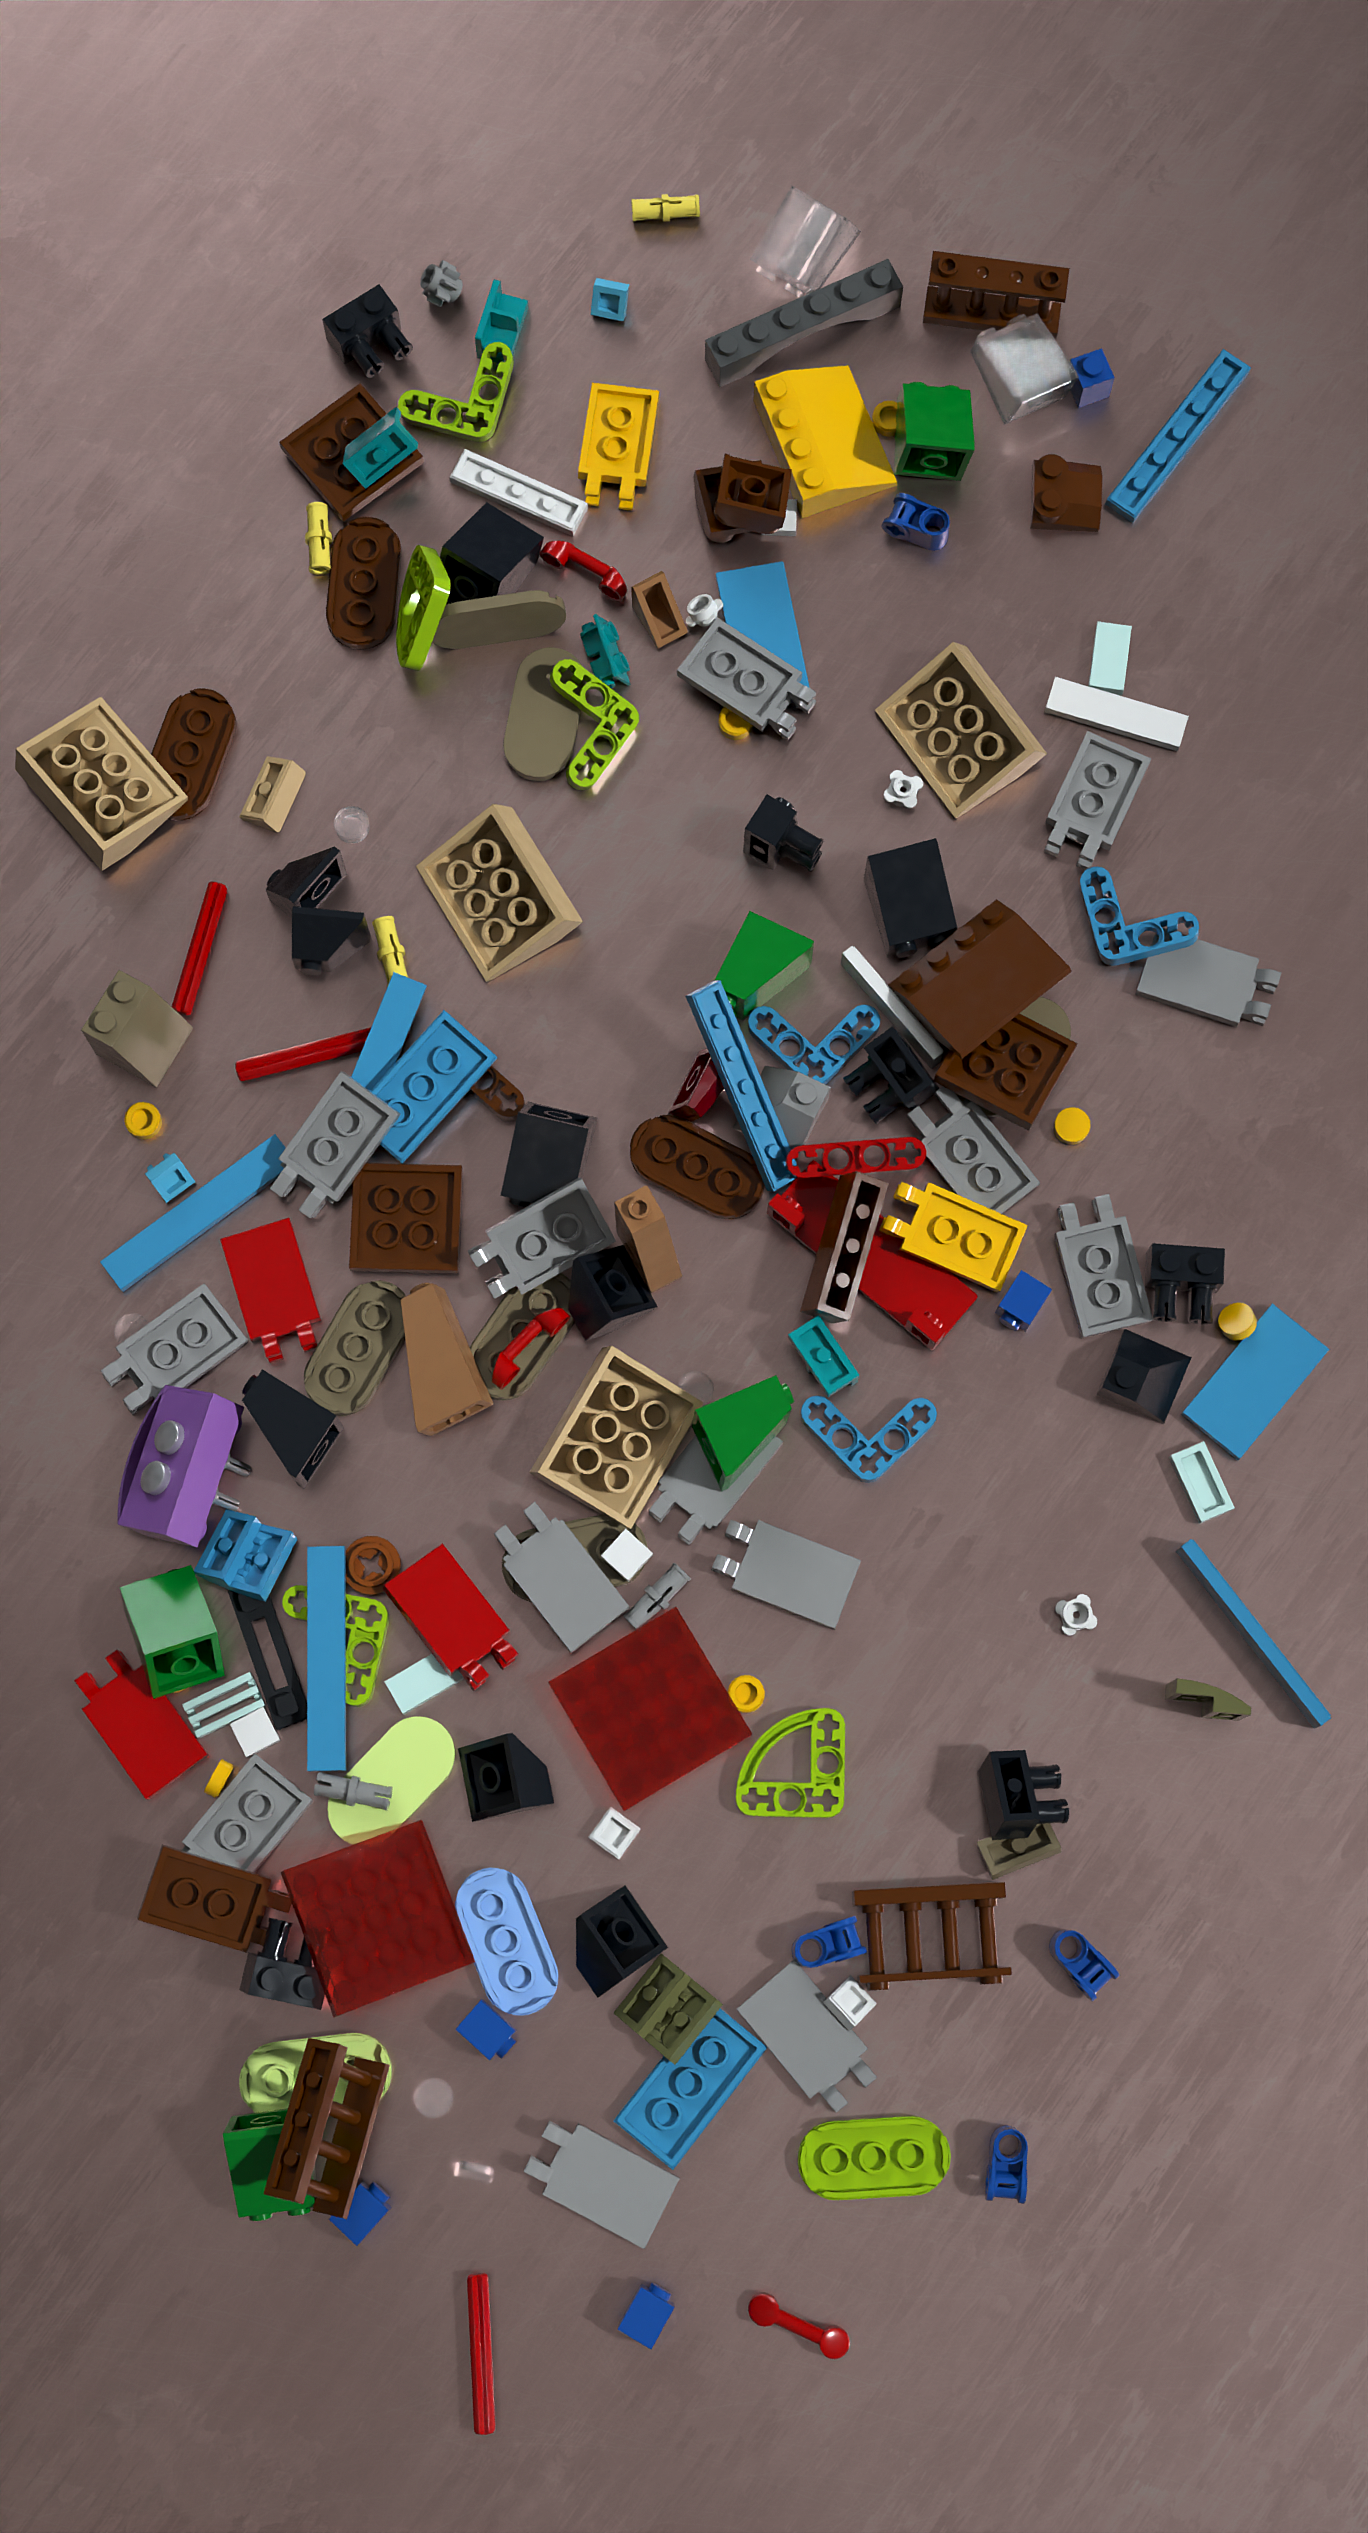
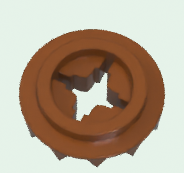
(368, 1548)

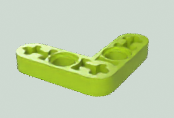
(475, 407)
(602, 714)
(359, 1634)

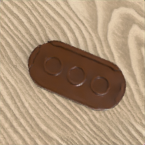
(363, 583)
(195, 746)
(696, 1166)

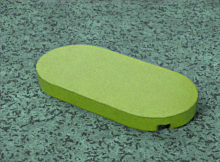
(873, 2158)

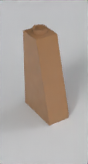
(647, 1238)
(440, 1362)

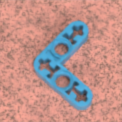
(1128, 935)
(821, 1053)
(861, 1446)

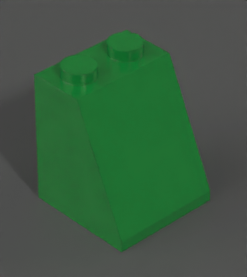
(933, 431)
(762, 963)
(741, 1427)
(173, 1631)
(250, 2150)

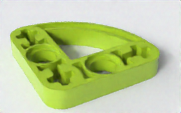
(420, 606)
(818, 1781)

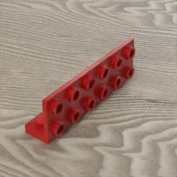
(905, 1287)

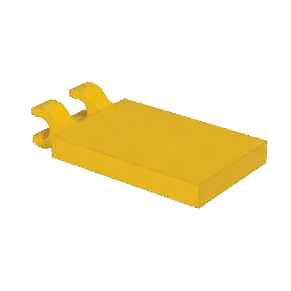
(617, 440)
(957, 1234)

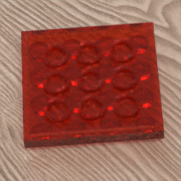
(650, 1709)
(377, 1918)

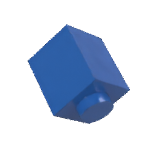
(1094, 378)
(1022, 1302)
(487, 2031)
(365, 2212)
(647, 2314)

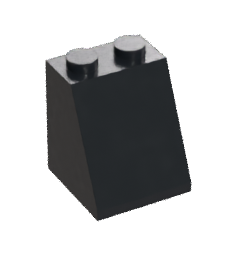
(489, 555)
(910, 898)
(546, 1152)
(292, 1423)

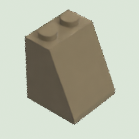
(136, 1029)

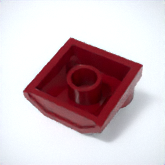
(698, 1089)

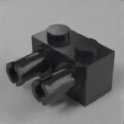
(364, 324)
(775, 834)
(907, 1077)
(1184, 1269)
(1010, 1794)
(281, 1980)

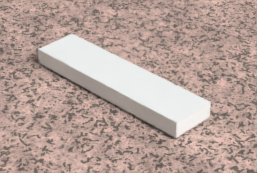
(518, 492)
(1116, 714)
(892, 1007)

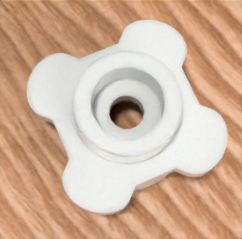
(703, 610)
(896, 796)
(1081, 1605)

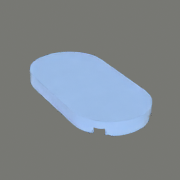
(507, 1941)

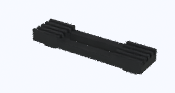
(285, 1704)

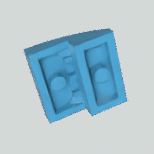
(245, 1555)

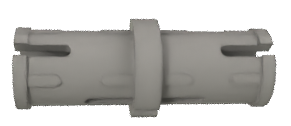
(657, 1596)
(353, 1791)

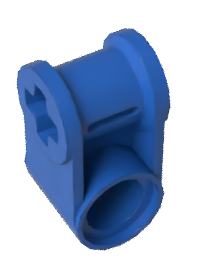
(912, 517)
(831, 1943)
(1087, 1967)
(1007, 2168)

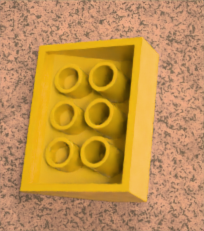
(823, 436)

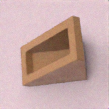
(658, 609)

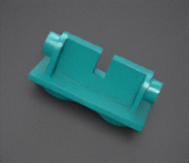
(601, 640)

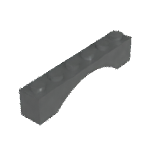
(853, 298)

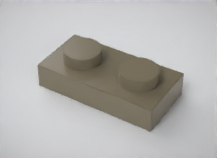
(1013, 1854)

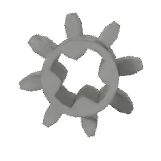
(441, 283)

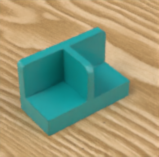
(500, 321)
(379, 449)
(823, 1356)

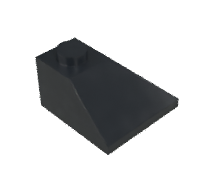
(306, 880)
(326, 938)
(607, 1292)
(1144, 1376)
(503, 1778)
(614, 1941)

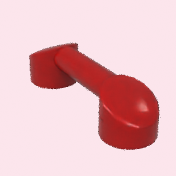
(558, 552)
(549, 1321)
(765, 2311)

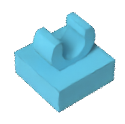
(609, 299)
(169, 1177)

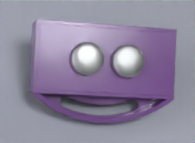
(179, 1464)

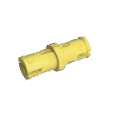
(665, 208)
(318, 538)
(390, 950)

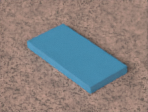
(761, 608)
(430, 1082)
(1255, 1382)
(684, 2097)

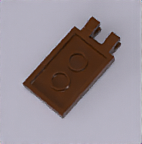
(209, 1899)

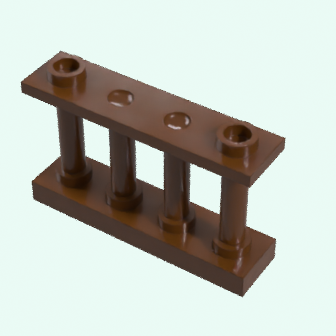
(984, 275)
(910, 1902)
(306, 2123)

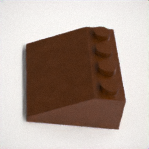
(979, 978)

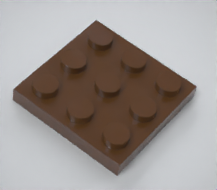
(320, 446)
(1010, 1070)
(406, 1218)

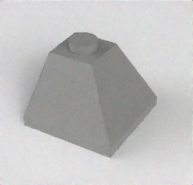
(796, 1102)

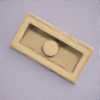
(273, 793)

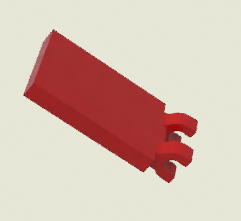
(272, 1286)
(451, 1616)
(139, 1730)

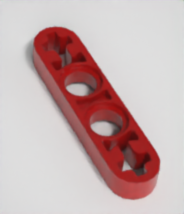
(855, 1153)

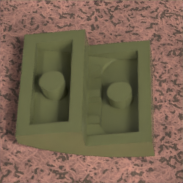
(1215, 1701)
(668, 2009)

